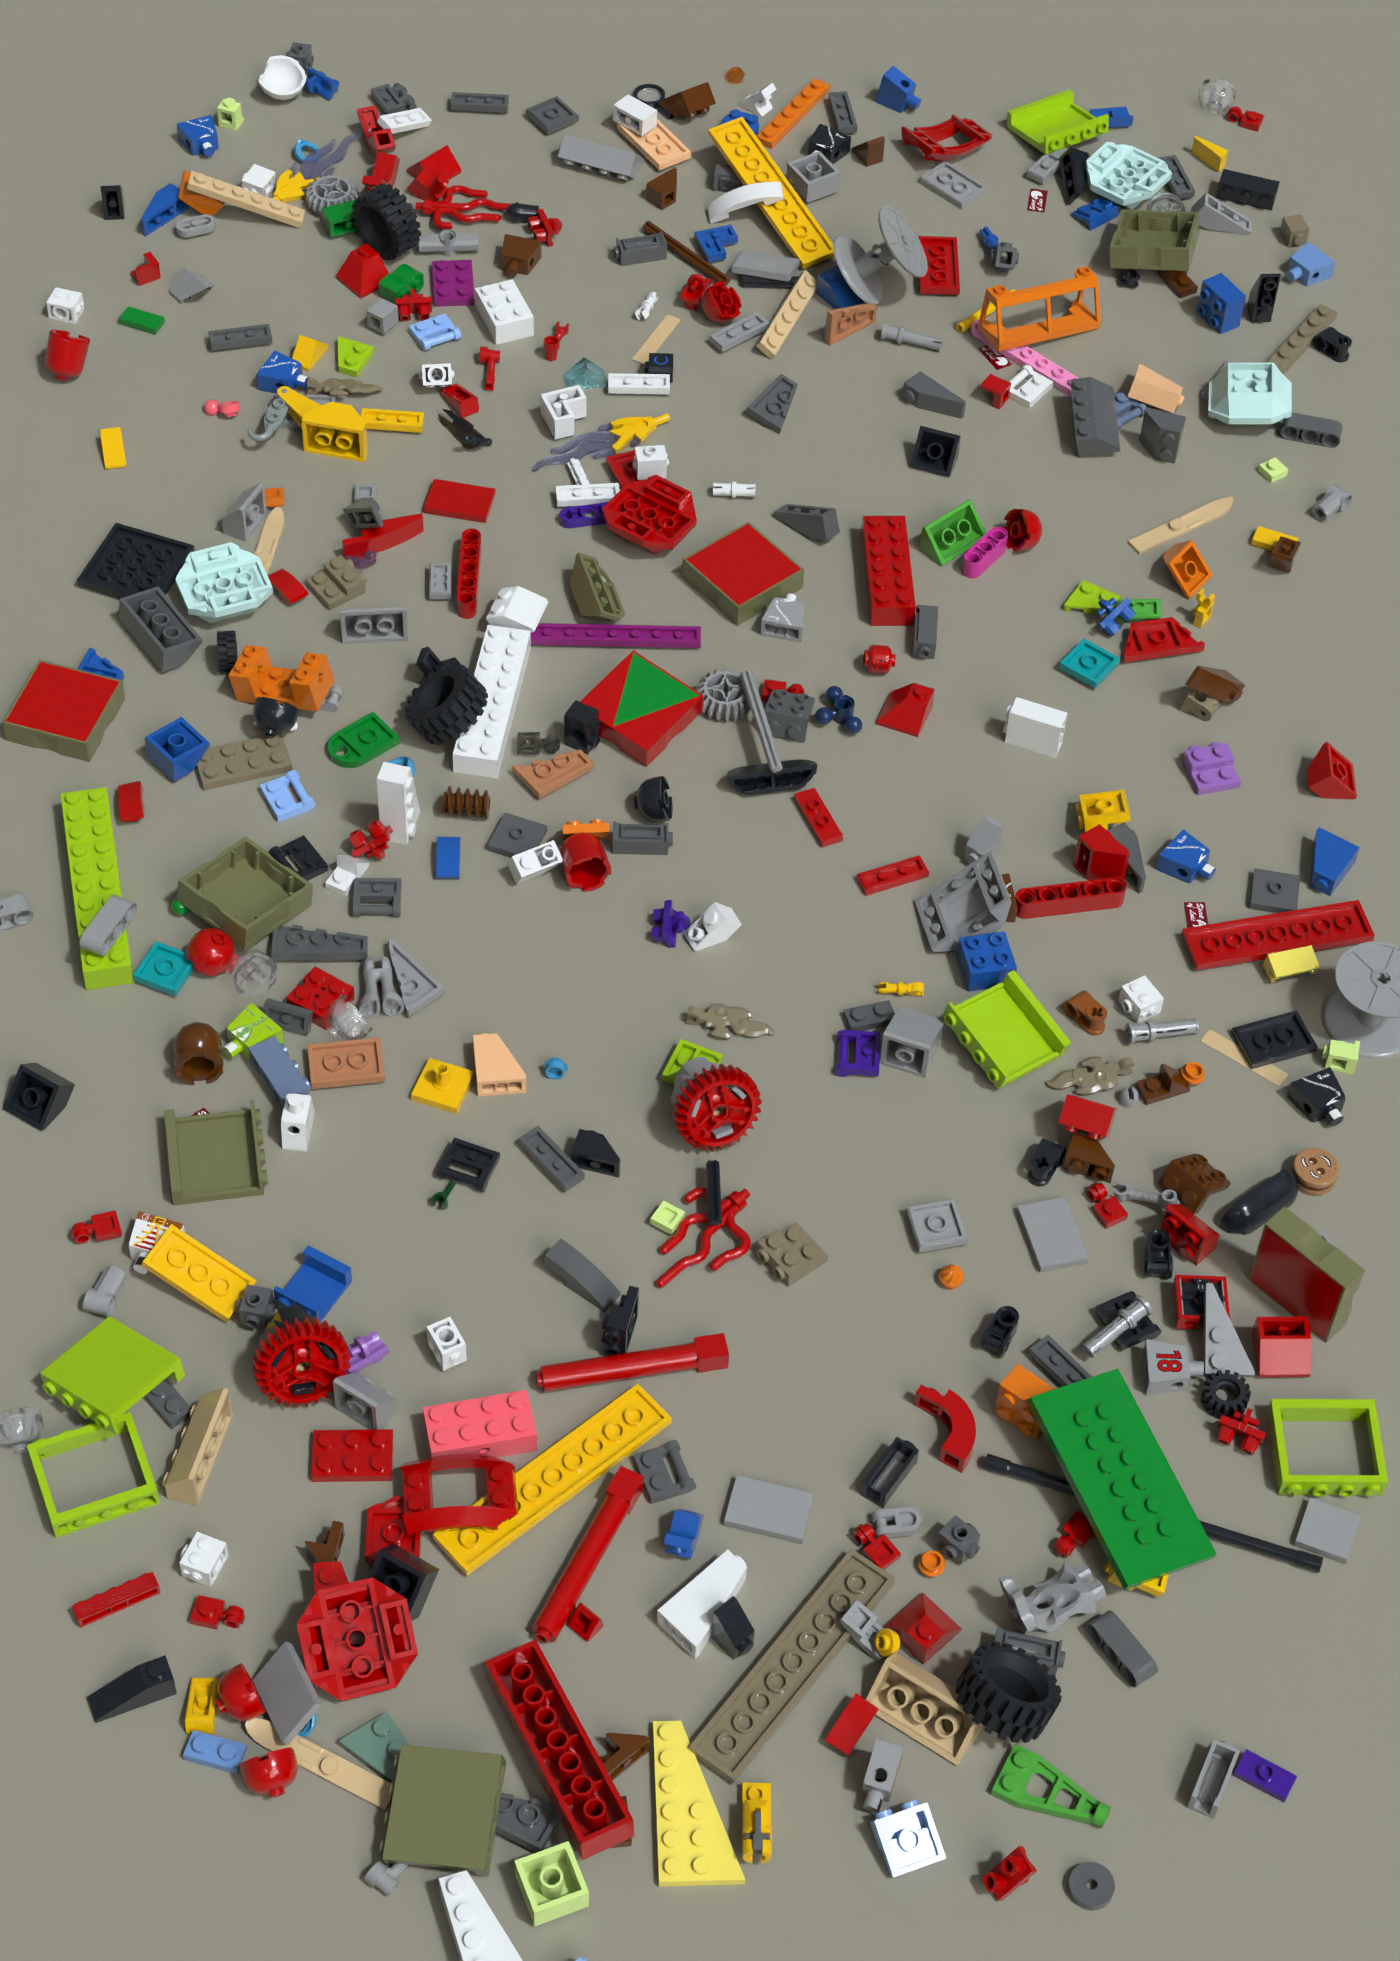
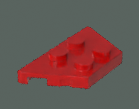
(1159, 639)
(387, 1527)

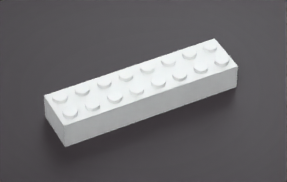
(501, 672)

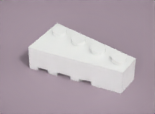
(397, 801)
(472, 1922)

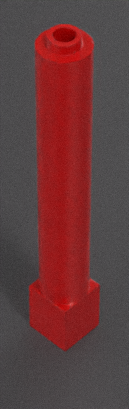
(705, 1354)
(619, 1502)

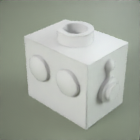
(259, 180)
(65, 305)
(445, 377)
(650, 461)
(1140, 999)
(446, 1343)
(203, 1559)

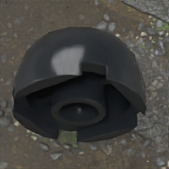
(274, 716)
(654, 800)

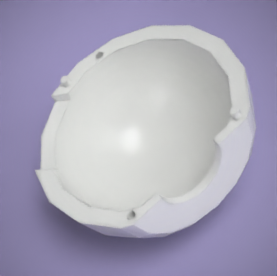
(282, 78)

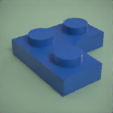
(712, 241)

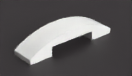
(744, 196)

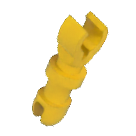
(913, 989)

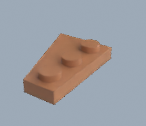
(847, 321)
(552, 774)

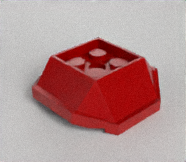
(651, 514)
(387, 1644)

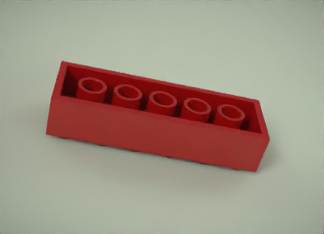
(888, 571)

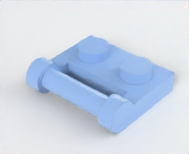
(434, 331)
(280, 799)

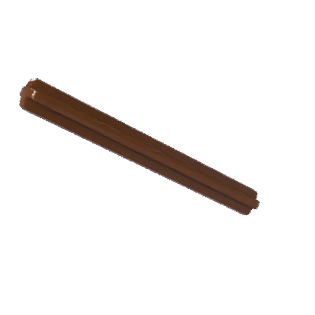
(688, 255)

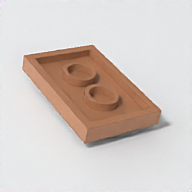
(346, 1063)

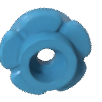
(555, 1068)

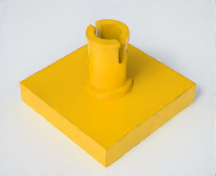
(442, 1085)

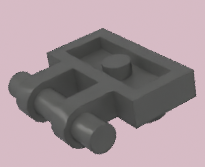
(393, 99)

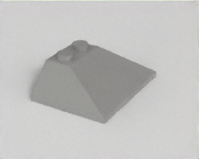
(965, 905)

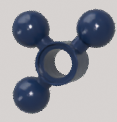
(842, 711)

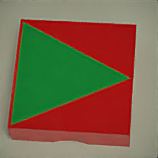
(643, 707)

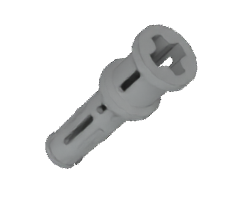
(902, 335)
(1150, 1030)
(1125, 1320)

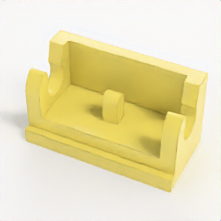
(1290, 963)

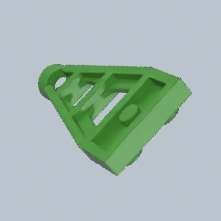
(1016, 1775)

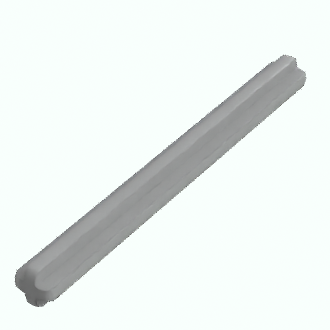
(761, 721)

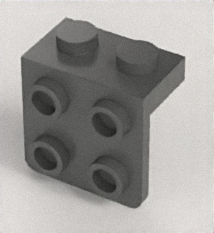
(789, 714)

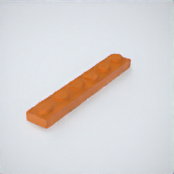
(793, 113)

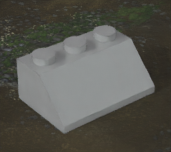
(374, 625)

